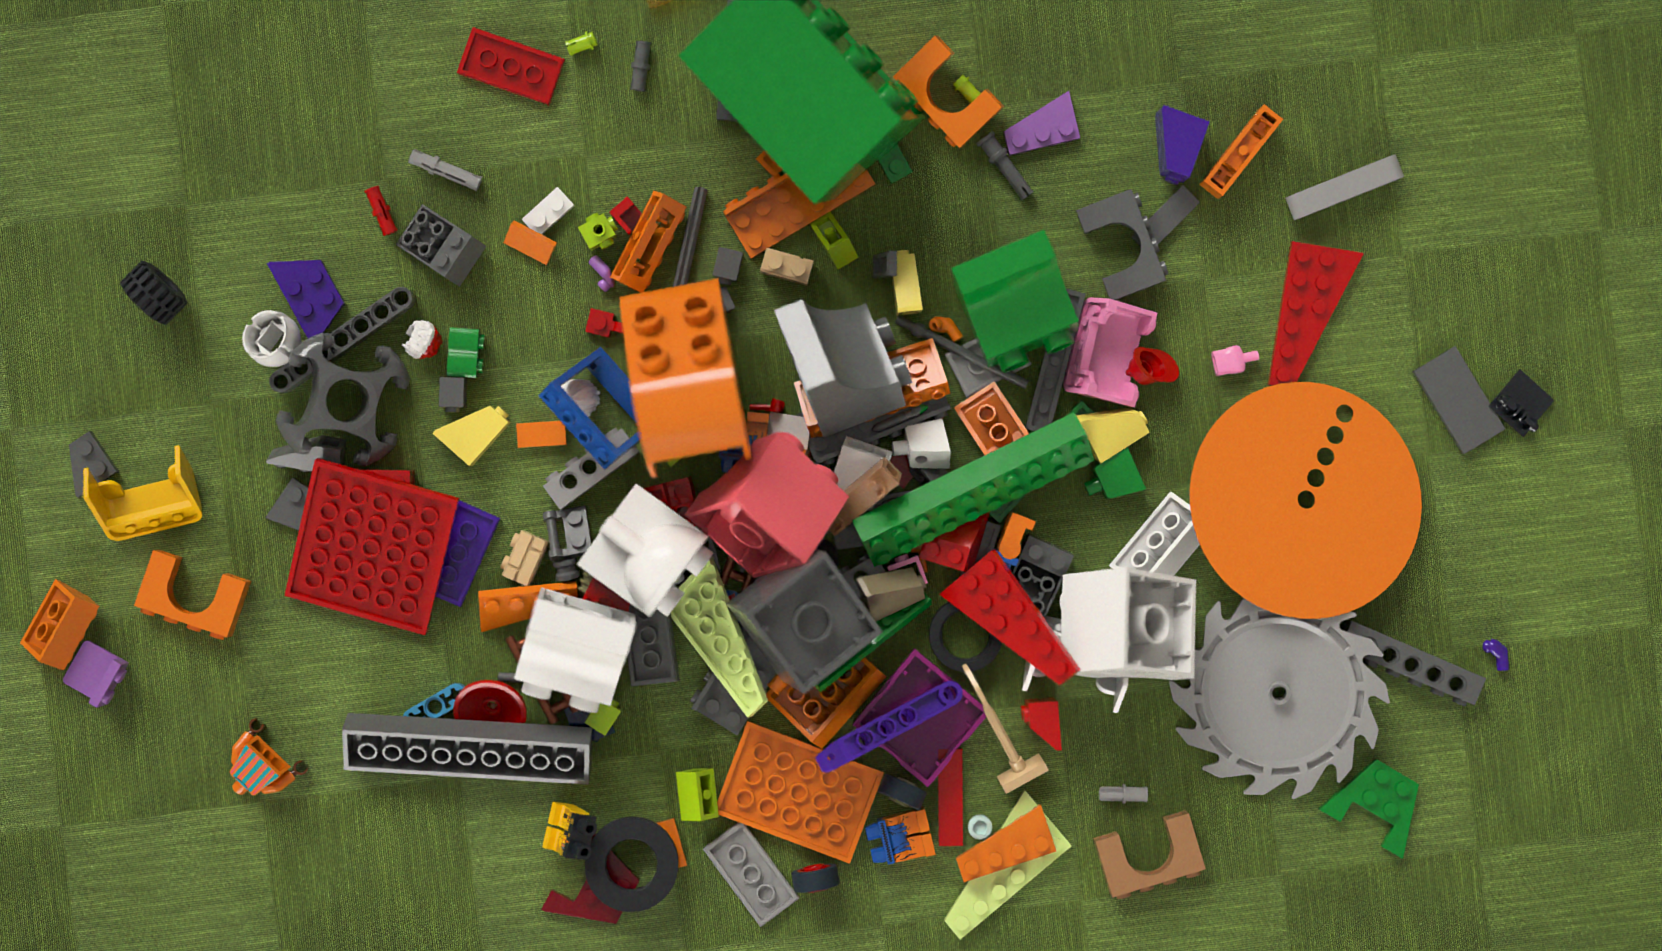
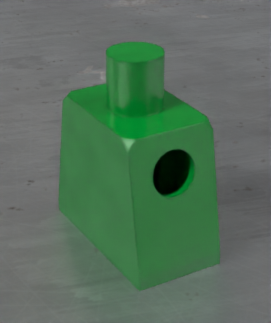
(1115, 476)

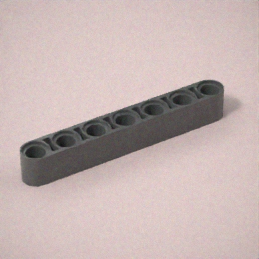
(355, 338)

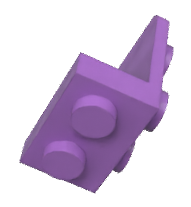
(95, 673)

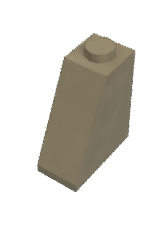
(890, 591)

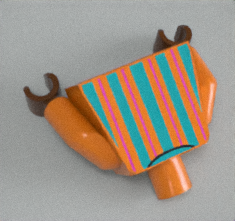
(259, 766)

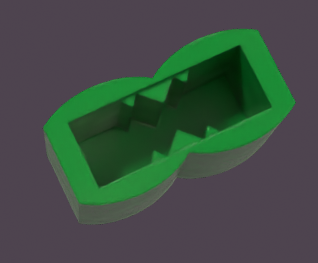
(464, 352)

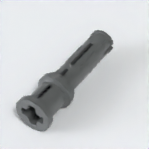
(998, 156)

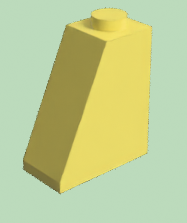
(906, 285)
(1113, 430)
(474, 433)

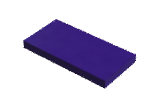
(465, 552)

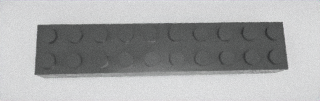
(467, 748)

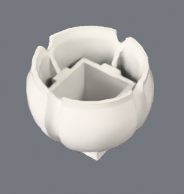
(265, 332)

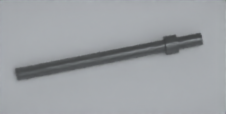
(919, 330)

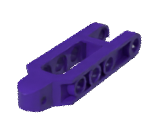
(913, 712)

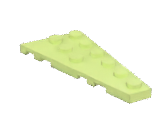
(718, 637)
(990, 891)

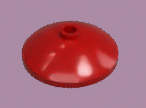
(475, 704)

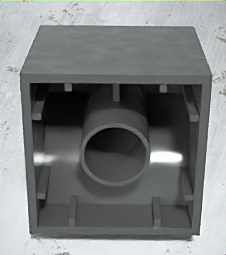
(843, 363)

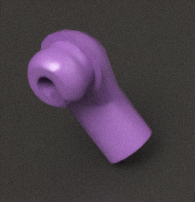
(604, 271)

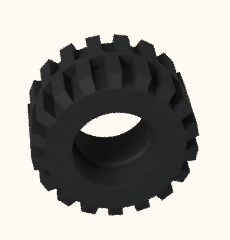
(153, 292)

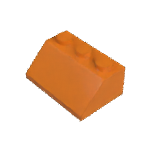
(59, 625)

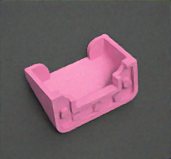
(1104, 348)

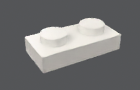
(548, 211)

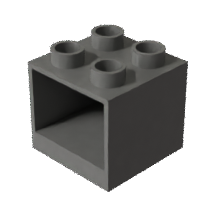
(805, 620)

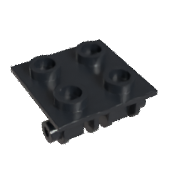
(1521, 403)

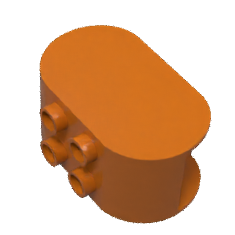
(683, 372)

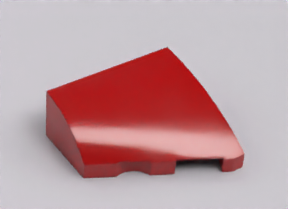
(675, 494)

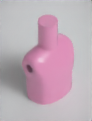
(1231, 360)

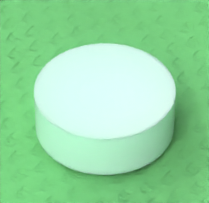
(980, 827)

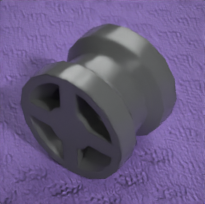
(566, 569)

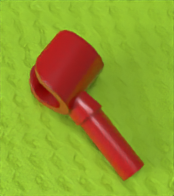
(775, 406)

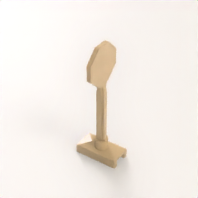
(1021, 770)

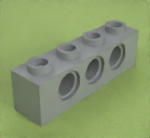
(555, 482)

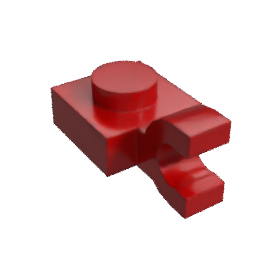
(602, 323)

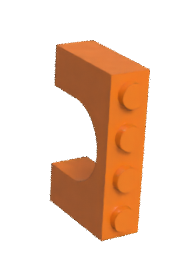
(959, 125)
(158, 597)

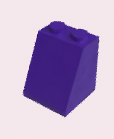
(1178, 142)

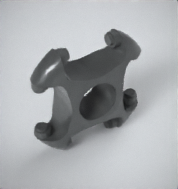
(324, 376)

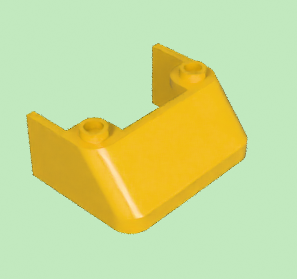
(146, 507)

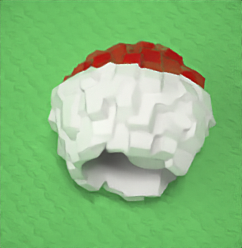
(423, 341)

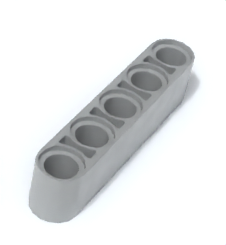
(1344, 187)

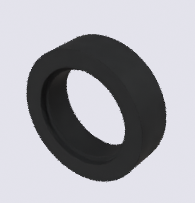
(951, 661)

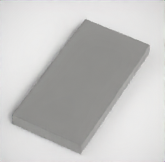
(751, 873)

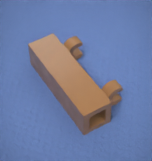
(866, 492)

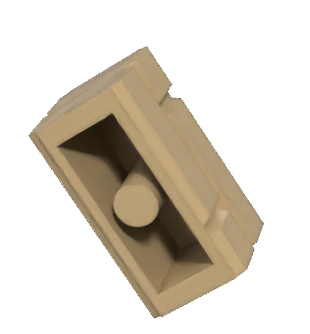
(786, 266)
(524, 558)

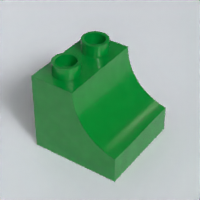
(1016, 301)

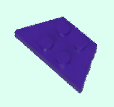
(309, 293)

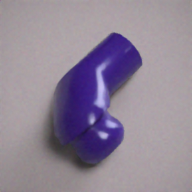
(1499, 651)

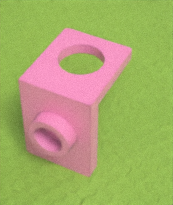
(905, 560)

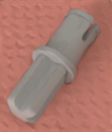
(1123, 793)

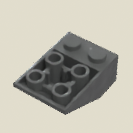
(441, 245)
(1041, 570)

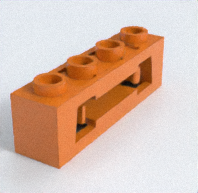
(1241, 151)
(648, 242)

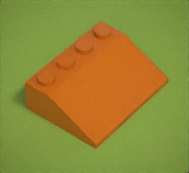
(825, 712)

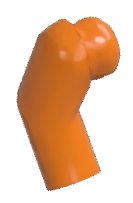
(946, 325)

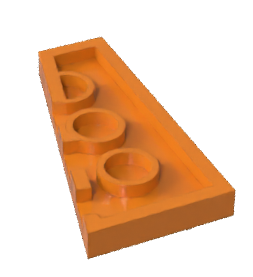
(514, 604)
(1014, 844)

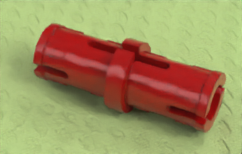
(381, 210)

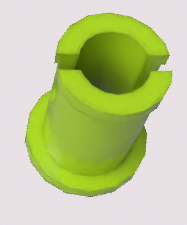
(581, 43)
(966, 88)

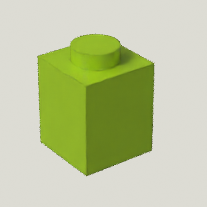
(604, 717)

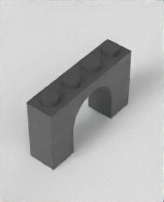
(1124, 210)

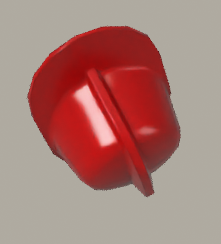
(1152, 366)

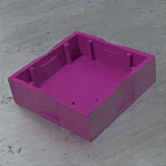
(919, 746)

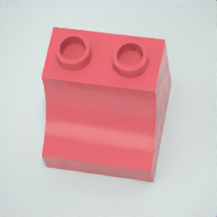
(770, 507)

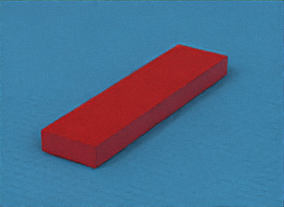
(950, 800)

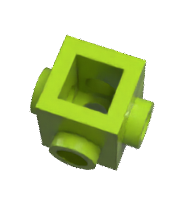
(589, 230)

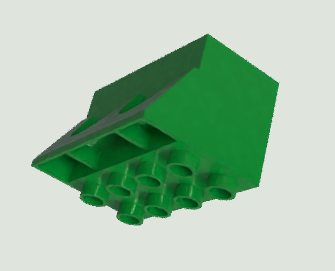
(803, 90)

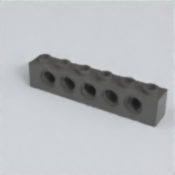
(1469, 682)

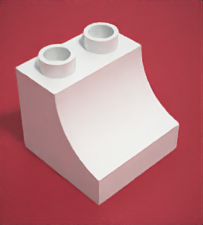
(1129, 623)
(574, 649)

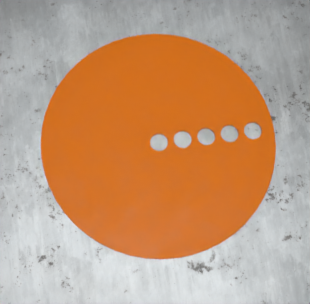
(1249, 511)

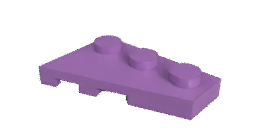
(1044, 128)

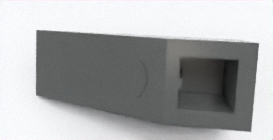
(322, 447)

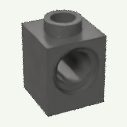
(727, 265)
(453, 394)

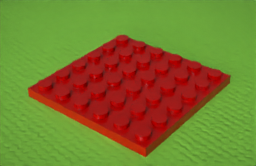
(371, 546)

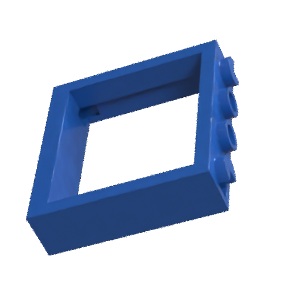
(578, 422)

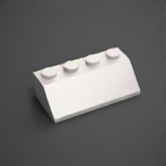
(1162, 541)

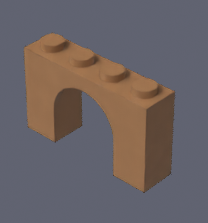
(1183, 859)

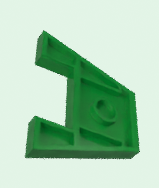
(1385, 795)

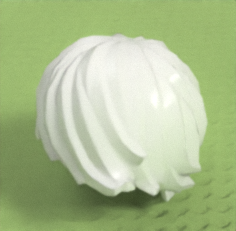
(583, 394)

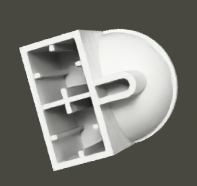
(646, 552)

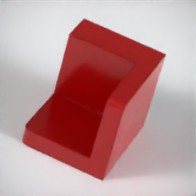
(626, 215)

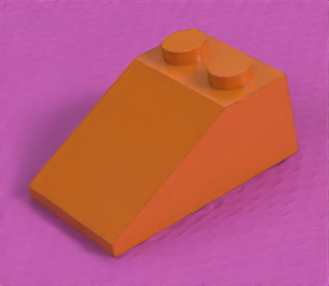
(990, 419)

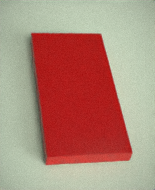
(511, 66)

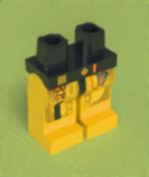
(574, 832)

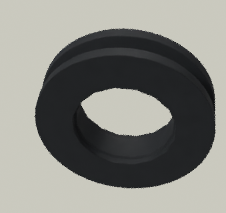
(632, 899)

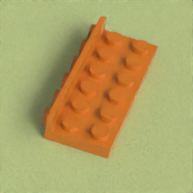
(781, 210)
(925, 371)

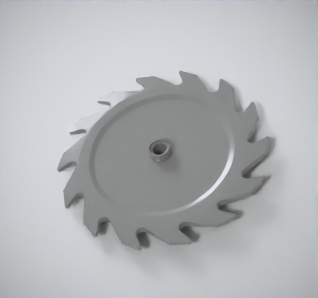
(1287, 734)

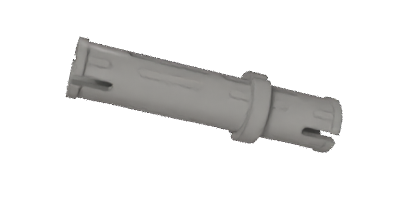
(444, 169)

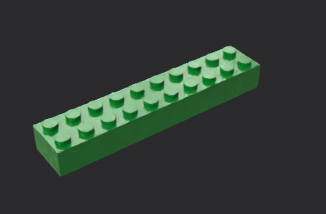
(974, 489)

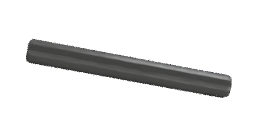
(690, 236)

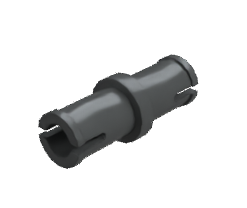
(640, 66)

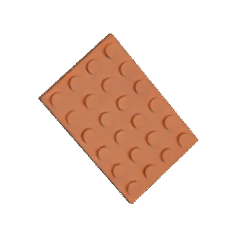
(783, 792)

